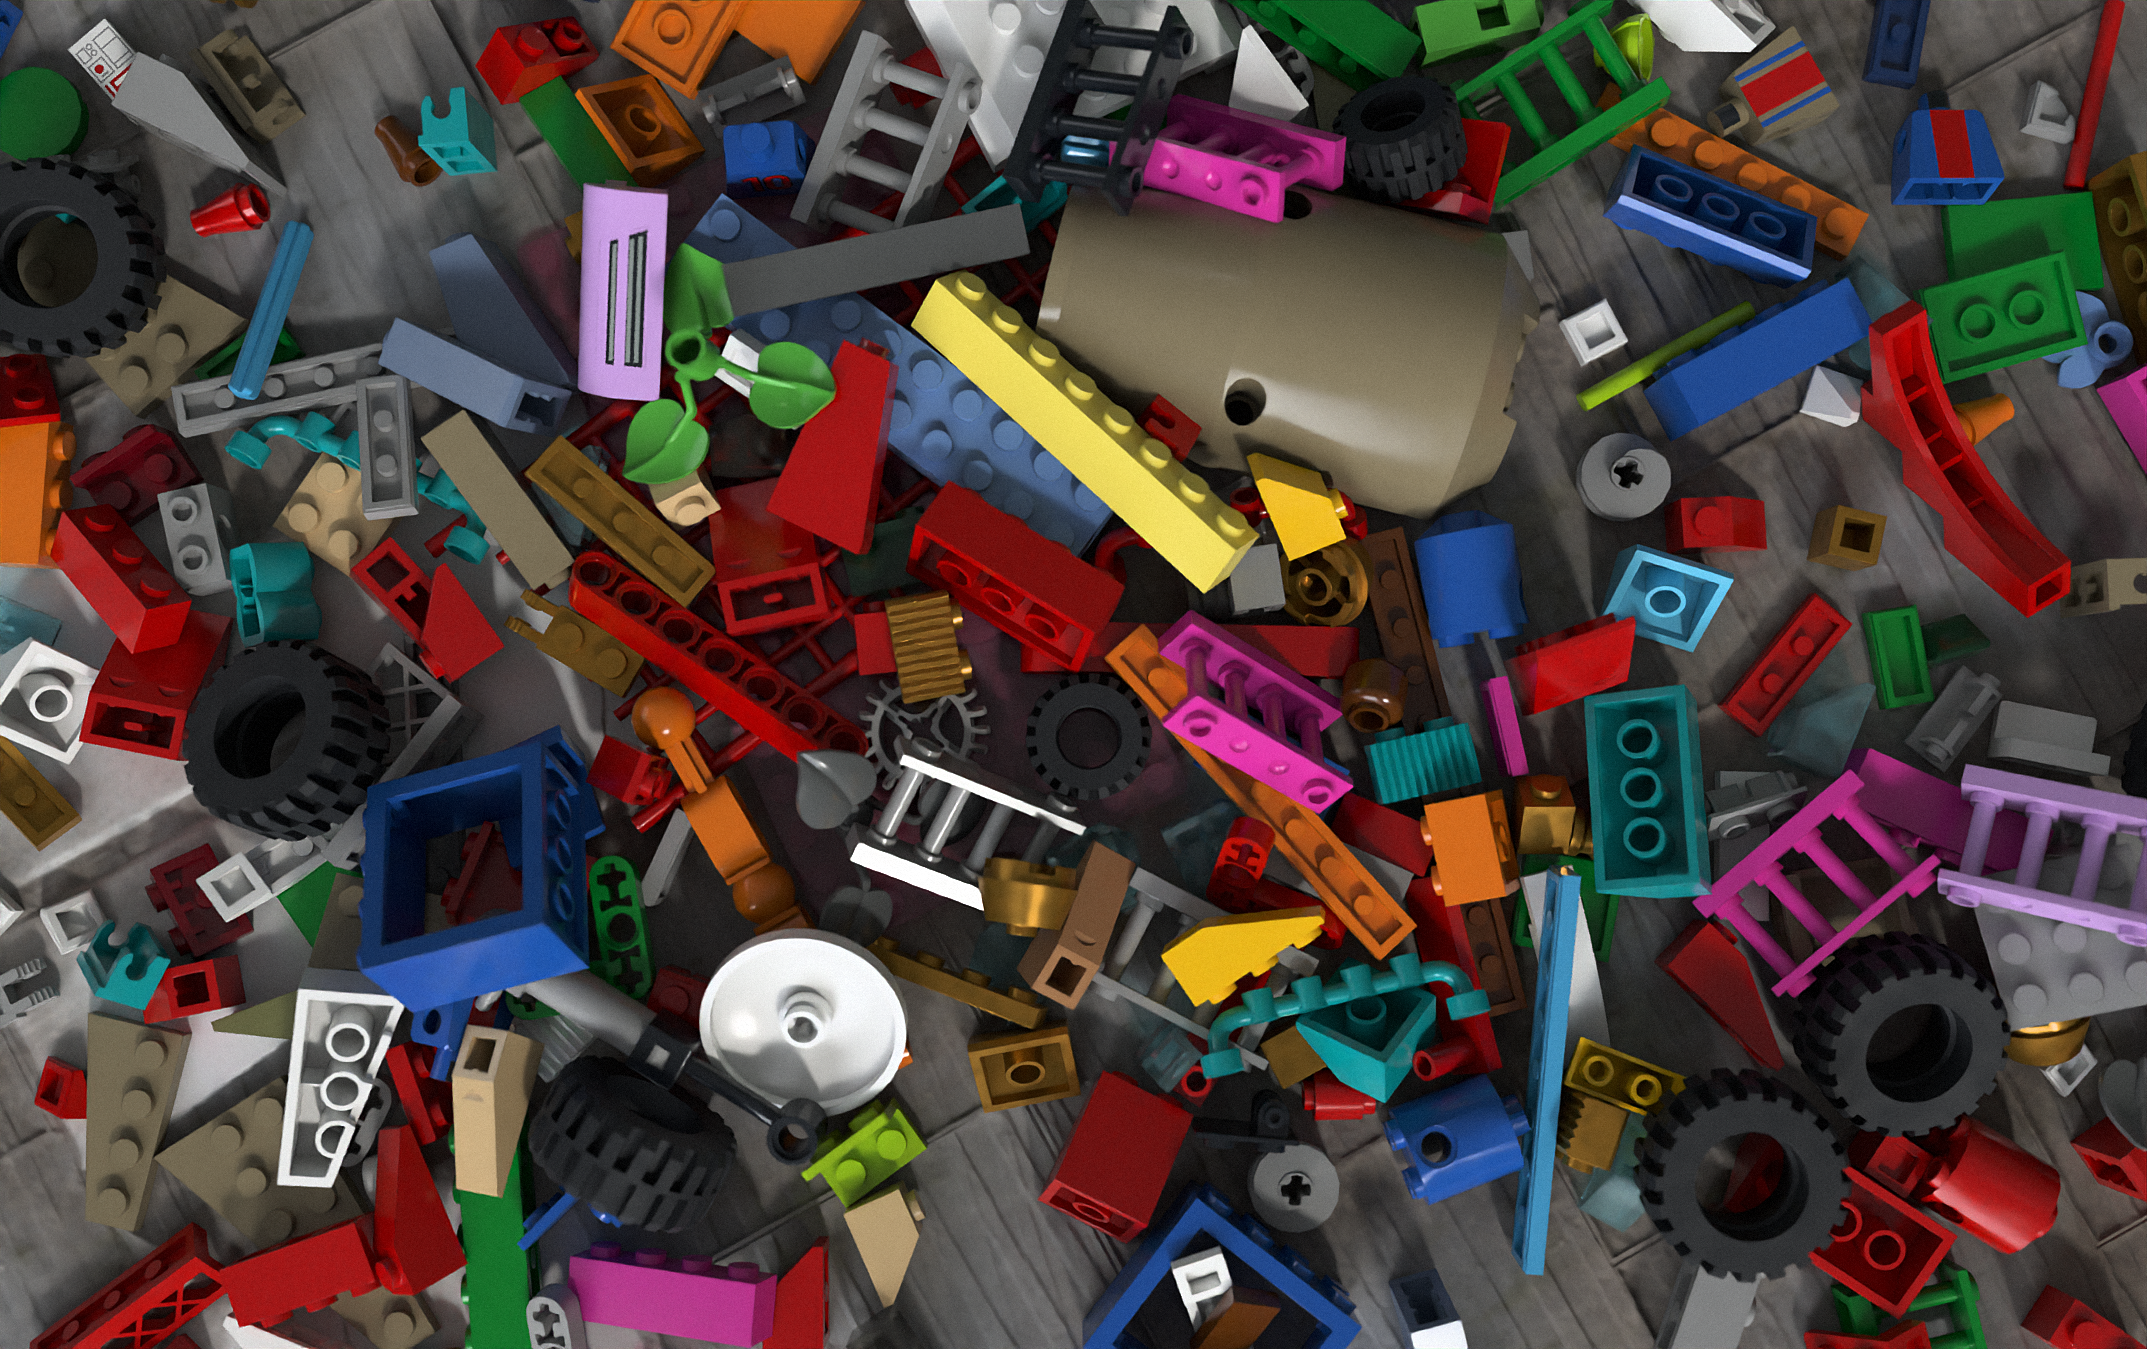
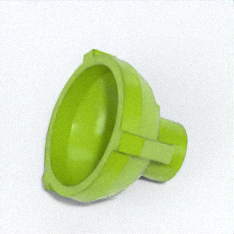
(1636, 42)

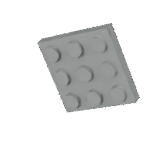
(2059, 968)

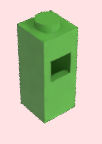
(1472, 28)

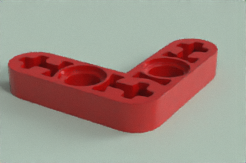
(1240, 889)

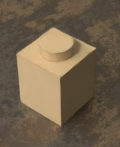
(686, 499)

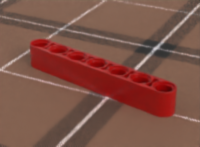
(702, 647)
(1307, 650)

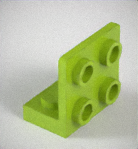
(868, 1153)

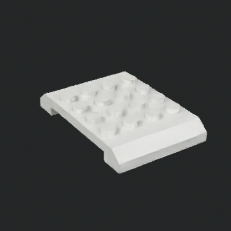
(1011, 39)

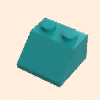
(1371, 1039)

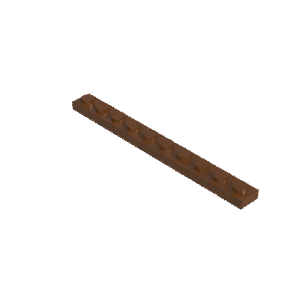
(1407, 644)

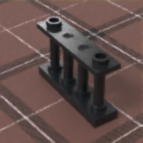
(1066, 77)

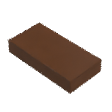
(1237, 1319)

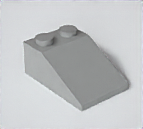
(183, 113)

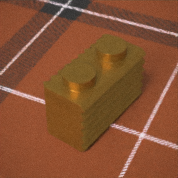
(927, 645)
(1588, 1130)

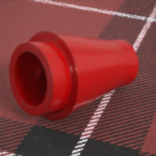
(232, 211)

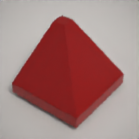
(62, 1090)

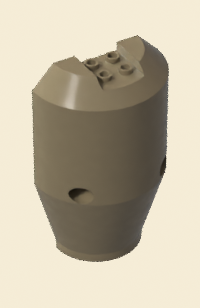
(1340, 332)

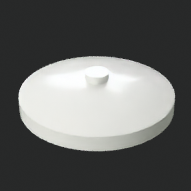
(805, 1019)

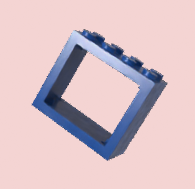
(491, 953)
(1208, 1210)

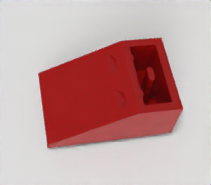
(764, 564)
(1571, 663)
(147, 696)

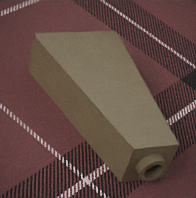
(502, 498)

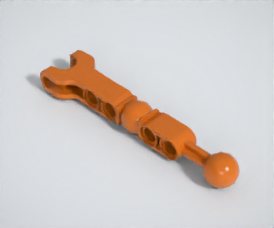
(722, 820)

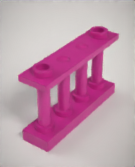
(1239, 157)
(1266, 686)
(1803, 835)

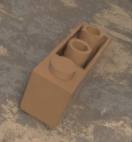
(1067, 959)

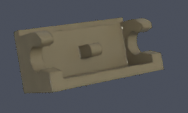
(247, 85)
(2103, 587)

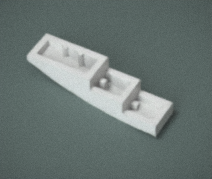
(1586, 1003)

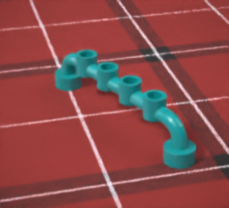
(317, 435)
(1311, 995)

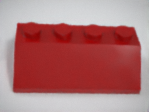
(1013, 576)
(1881, 1248)

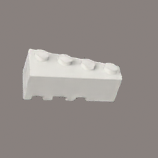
(335, 1056)

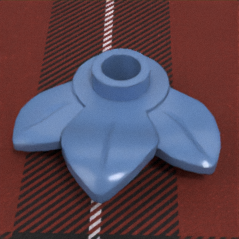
(2084, 364)

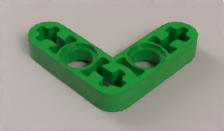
(609, 968)

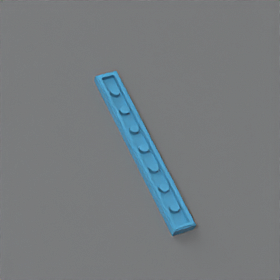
(1546, 1067)

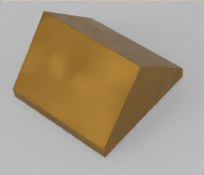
(1024, 1066)

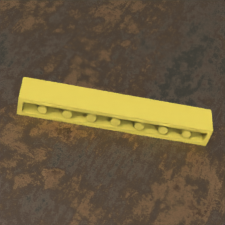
(1084, 429)

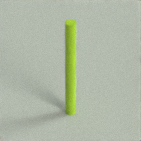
(1656, 360)

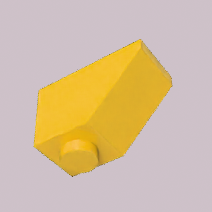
(1298, 505)

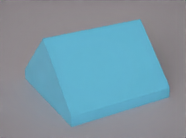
(1665, 595)

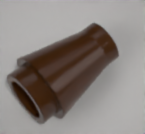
(405, 153)

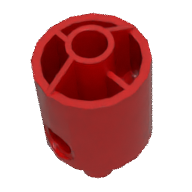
(1988, 1185)

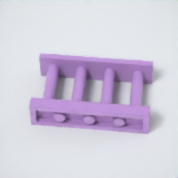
(2046, 803)

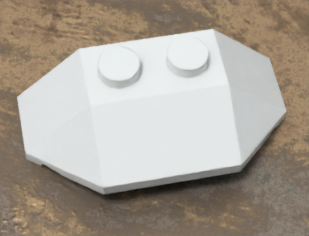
(1709, 23)

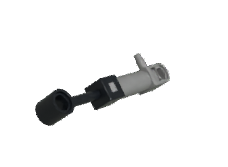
(664, 1049)

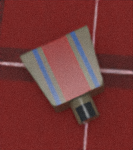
(1773, 93)

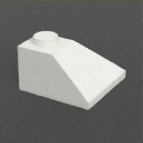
(1262, 84)
(44, 698)

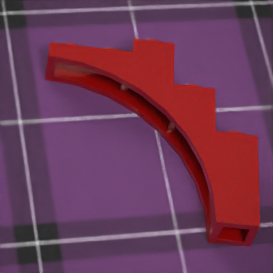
(1942, 467)

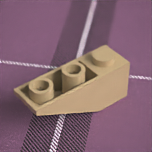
(490, 1104)

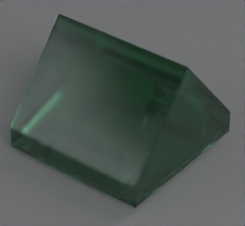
(1952, 640)

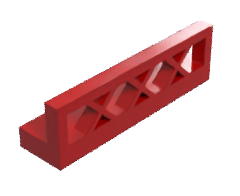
(148, 1284)

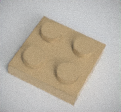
(330, 516)

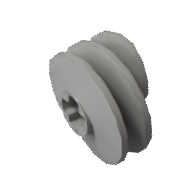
(1643, 468)
(1311, 1202)

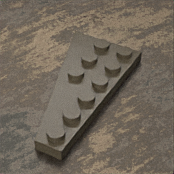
(181, 335)
(235, 1171)

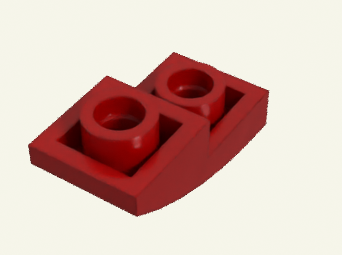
(1382, 833)

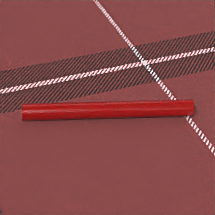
(2094, 95)

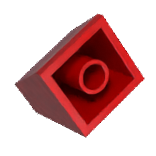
(1117, 1156)

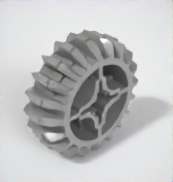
(887, 708)

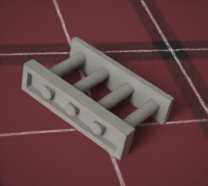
(857, 113)
(924, 862)
(1151, 897)

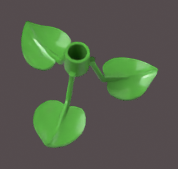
(786, 392)

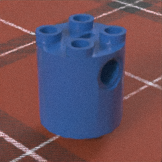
(1471, 578)
(1475, 1135)

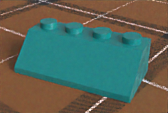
(1647, 793)

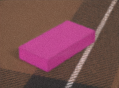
(1503, 727)

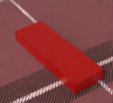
(1784, 665)

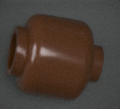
(1373, 695)

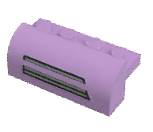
(622, 290)

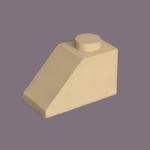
(886, 1233)

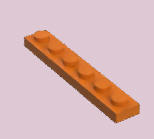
(1682, 141)

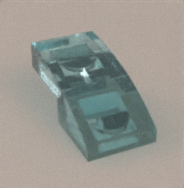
(1168, 1054)

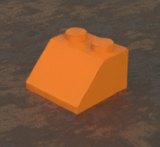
(1471, 848)

